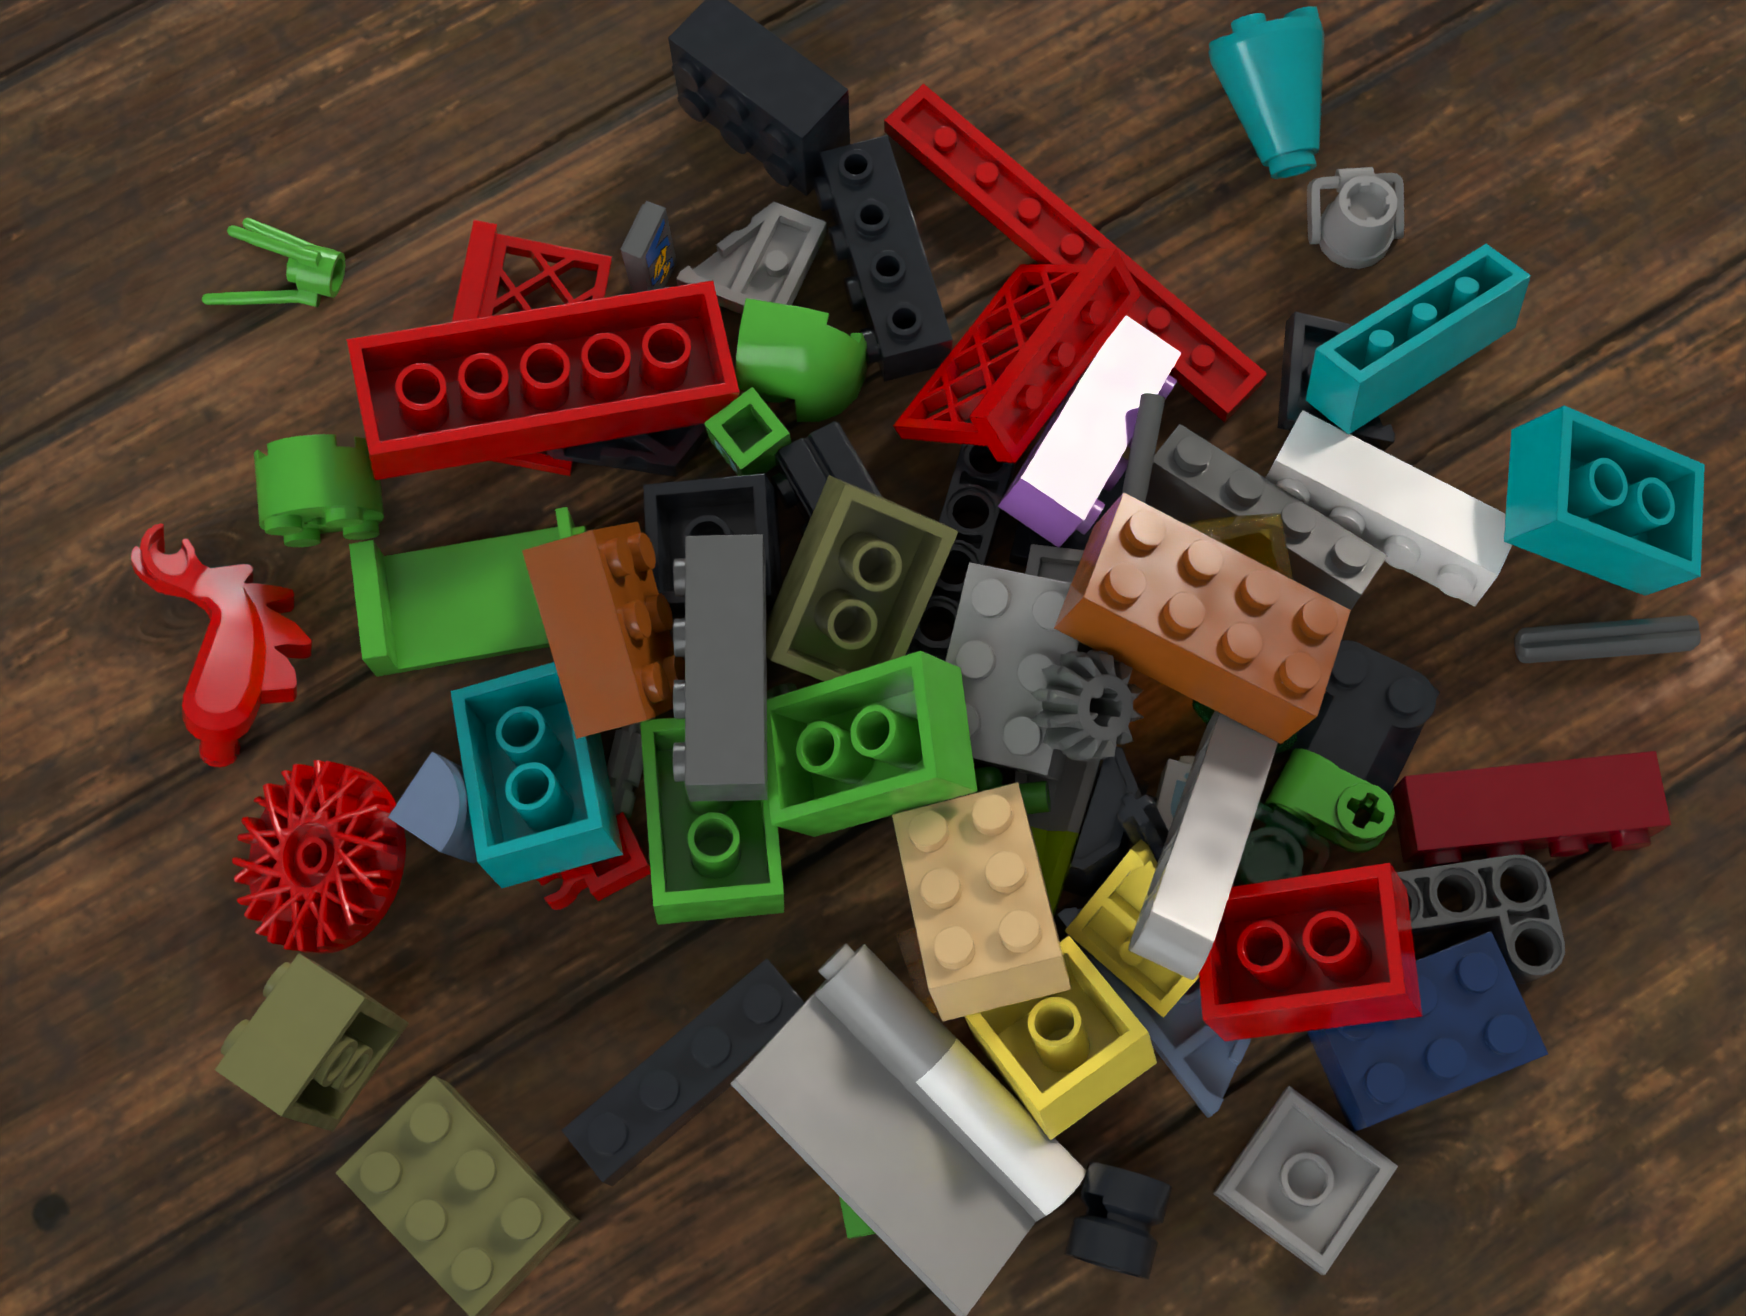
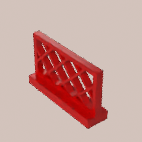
(481, 284)
(1035, 372)

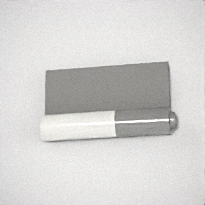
(908, 1127)

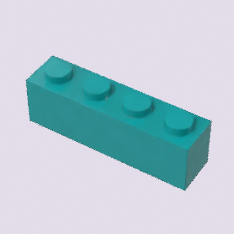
(1416, 338)

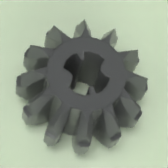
(1087, 705)

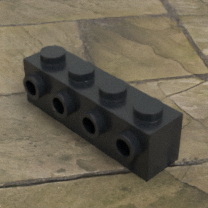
(884, 257)

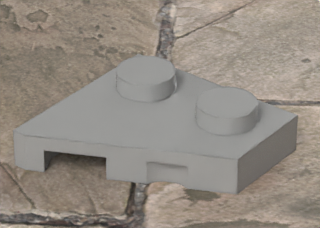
(763, 259)

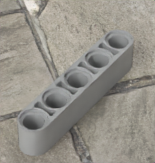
(1203, 847)

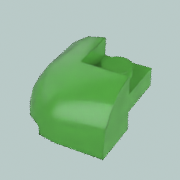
(799, 357)

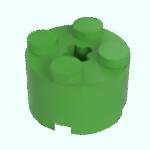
(317, 489)

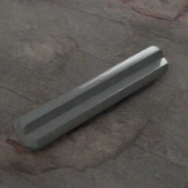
(1607, 639)

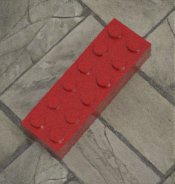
(542, 379)

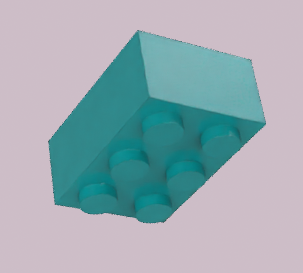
(1604, 502)
(531, 786)

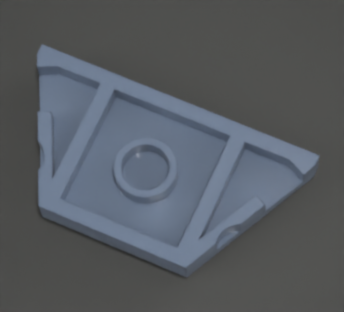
(1181, 1038)

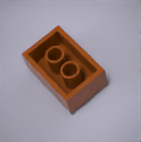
(606, 626)

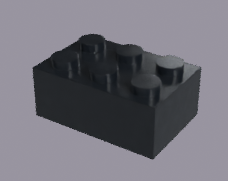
(758, 92)

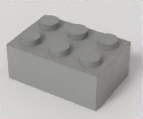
(1002, 645)

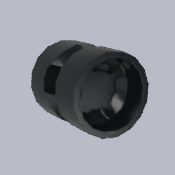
(1118, 1220)

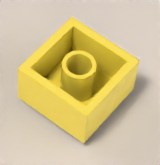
(1067, 1047)

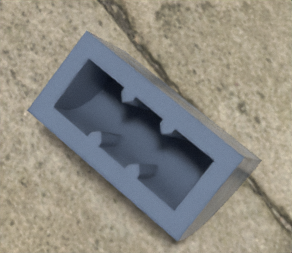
(438, 808)

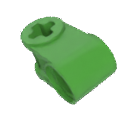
(1330, 799)

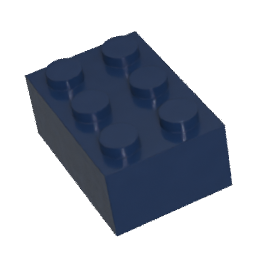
(1467, 1033)

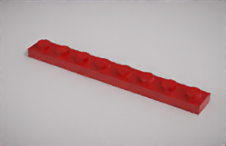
(1058, 235)

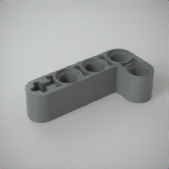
(1488, 907)

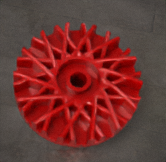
(321, 858)

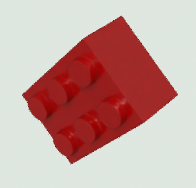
(1312, 955)

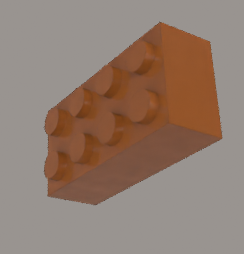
(1204, 619)

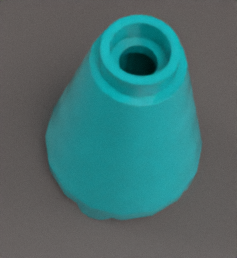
(1275, 85)

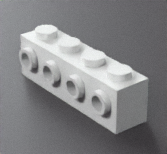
(1394, 508)

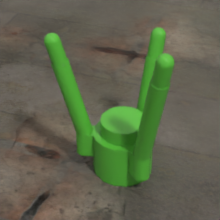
(310, 266)

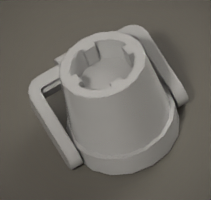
(1360, 220)

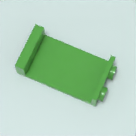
(449, 600)

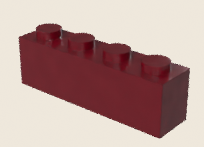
(1531, 808)

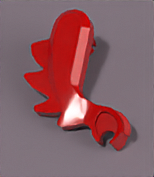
(243, 647)

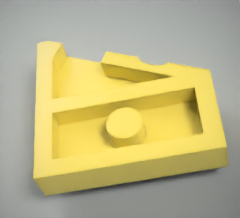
(1108, 924)

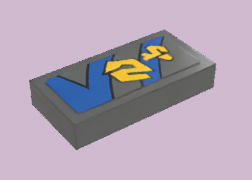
(649, 250)

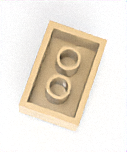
(980, 902)

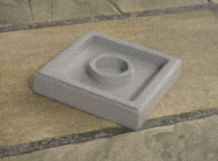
(1305, 1180)

